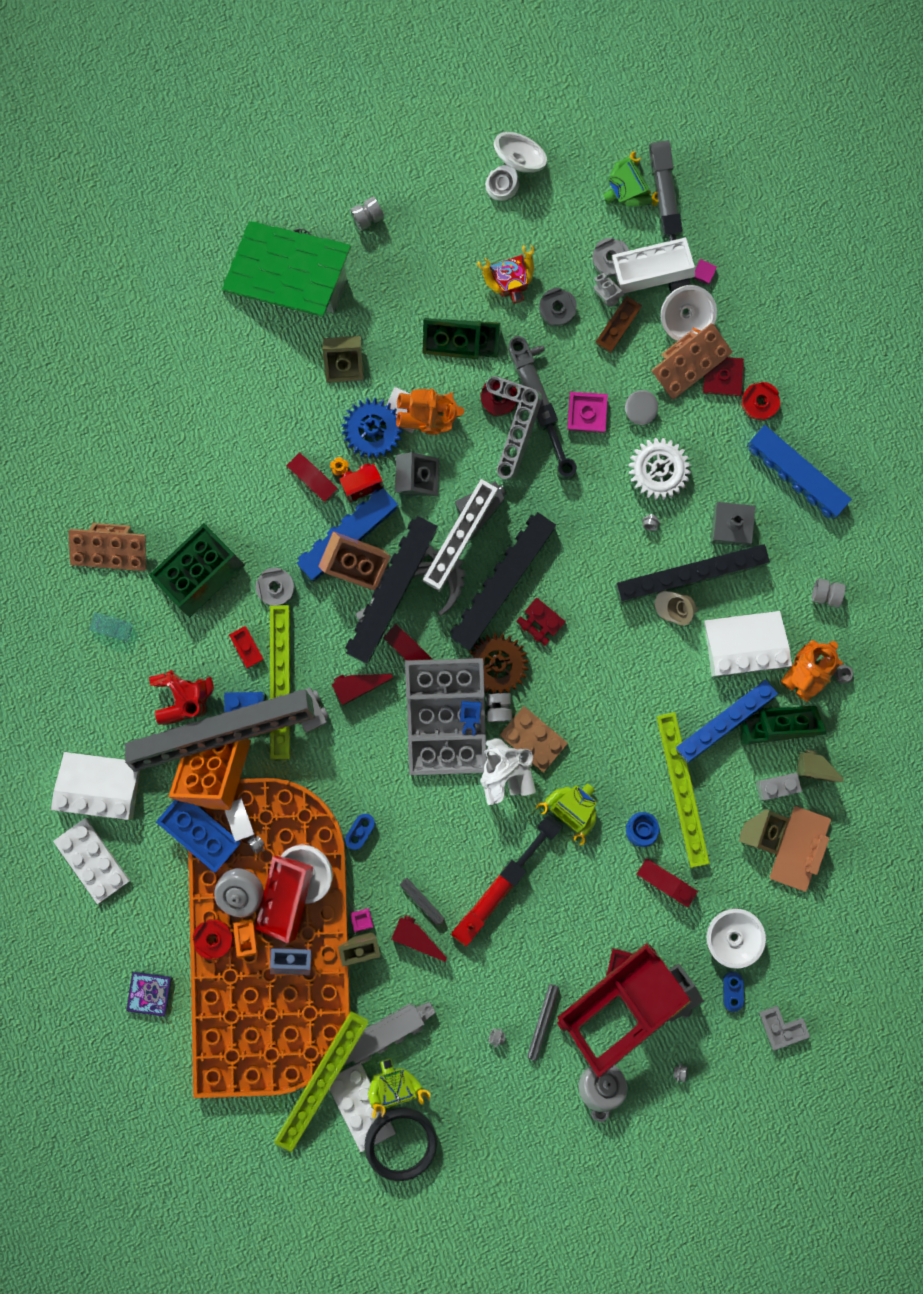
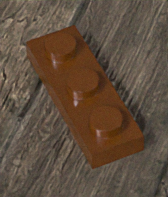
(618, 324)

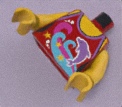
(510, 275)

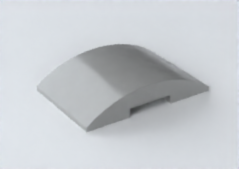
(434, 713)

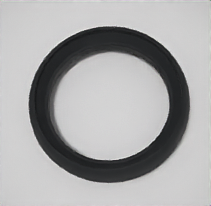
(422, 1165)

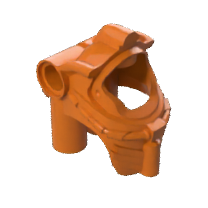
(424, 409)
(807, 675)

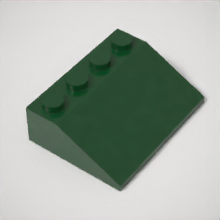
(196, 570)

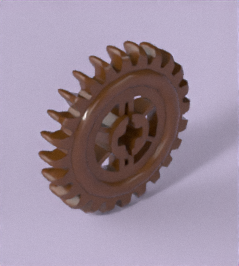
(515, 658)

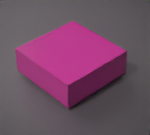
(704, 271)
(361, 920)

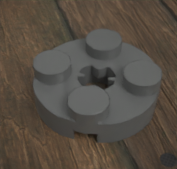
(547, 303)

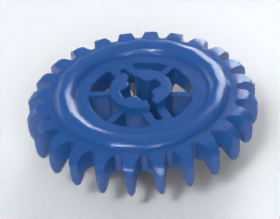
(389, 435)

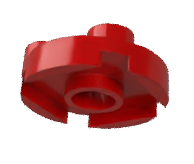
(757, 411)
(213, 950)

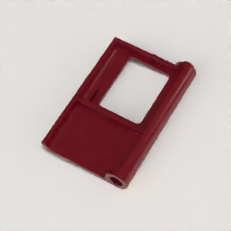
(647, 991)

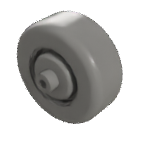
(239, 892)
(604, 1092)

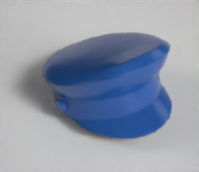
(642, 829)

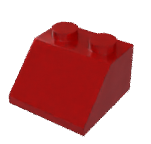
(361, 482)

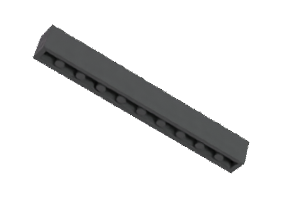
(219, 730)

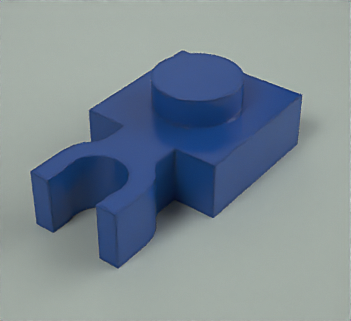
(470, 714)

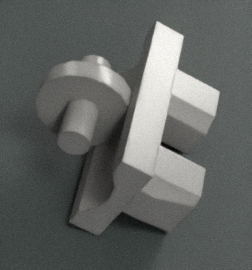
(607, 290)

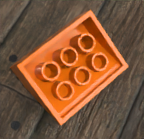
(211, 776)

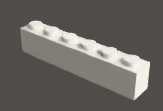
(460, 535)

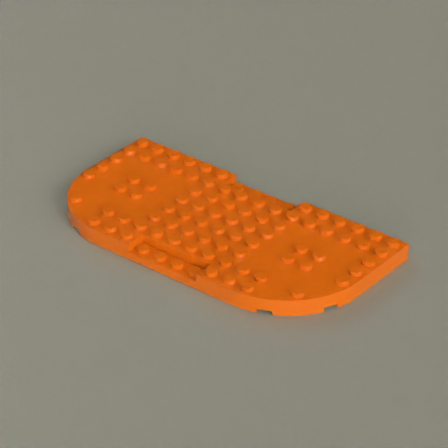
(256, 1027)

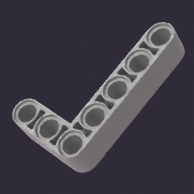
(518, 422)

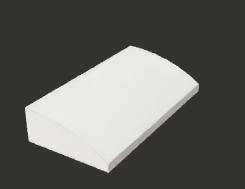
(653, 265)

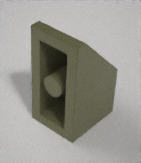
(359, 949)

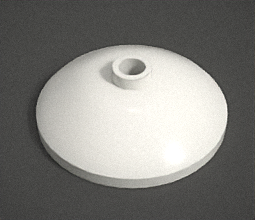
(520, 152)
(700, 313)
(322, 872)
(749, 940)

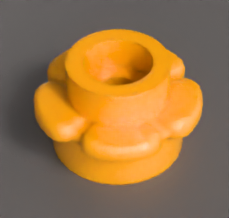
(334, 466)

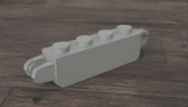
(390, 1030)

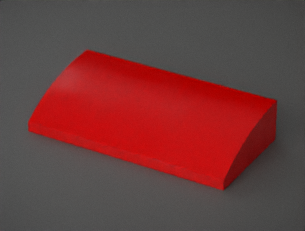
(284, 898)

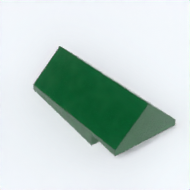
(461, 338)
(782, 724)

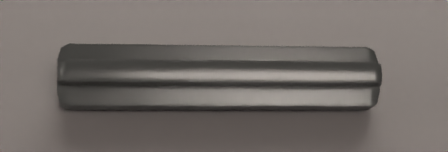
(422, 901)

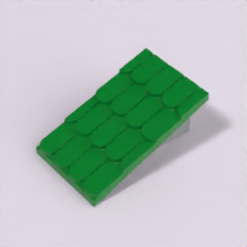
(288, 269)

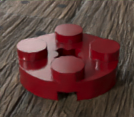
(494, 407)

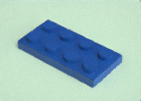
(198, 833)

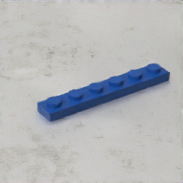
(726, 721)

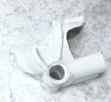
(506, 765)

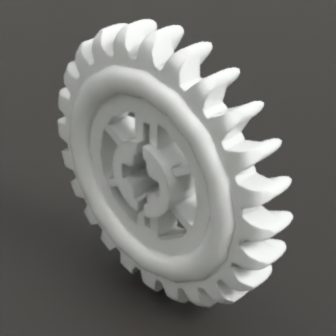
(645, 480)

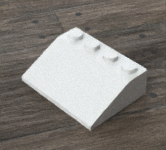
(747, 644)
(95, 786)

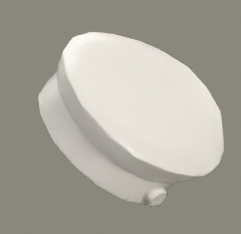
(502, 183)

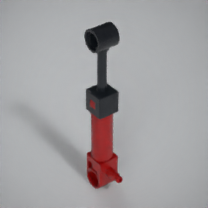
(507, 879)

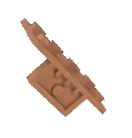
(691, 359)
(107, 547)
(801, 849)

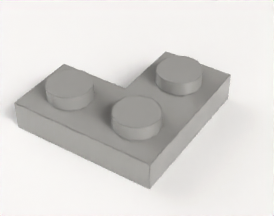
(780, 1033)

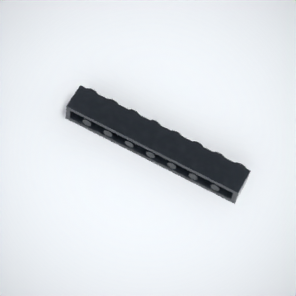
(692, 573)
(503, 581)
(392, 590)

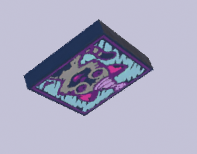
(149, 993)

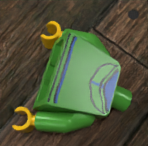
(629, 184)

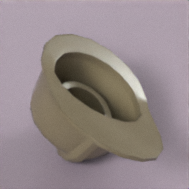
(675, 607)

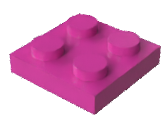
(587, 412)

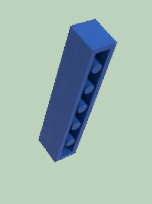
(798, 472)
(355, 526)

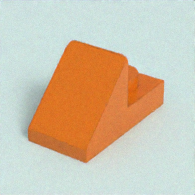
(245, 938)

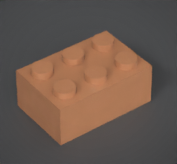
(354, 561)

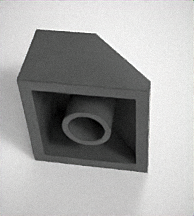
(416, 475)

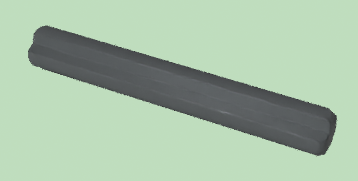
(543, 1022)

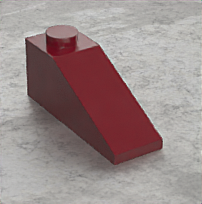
(355, 686)
(667, 882)
(414, 936)

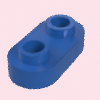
(360, 831)
(733, 992)

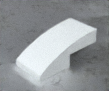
(239, 821)

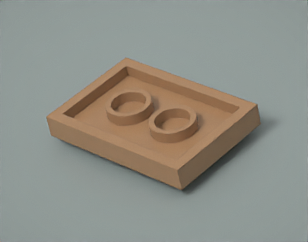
(531, 733)

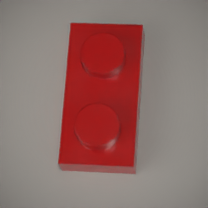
(246, 647)

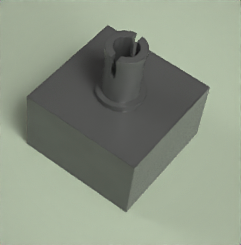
(732, 524)
(690, 989)

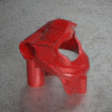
(185, 696)

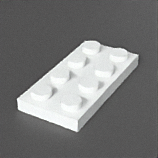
(91, 861)
(351, 1097)

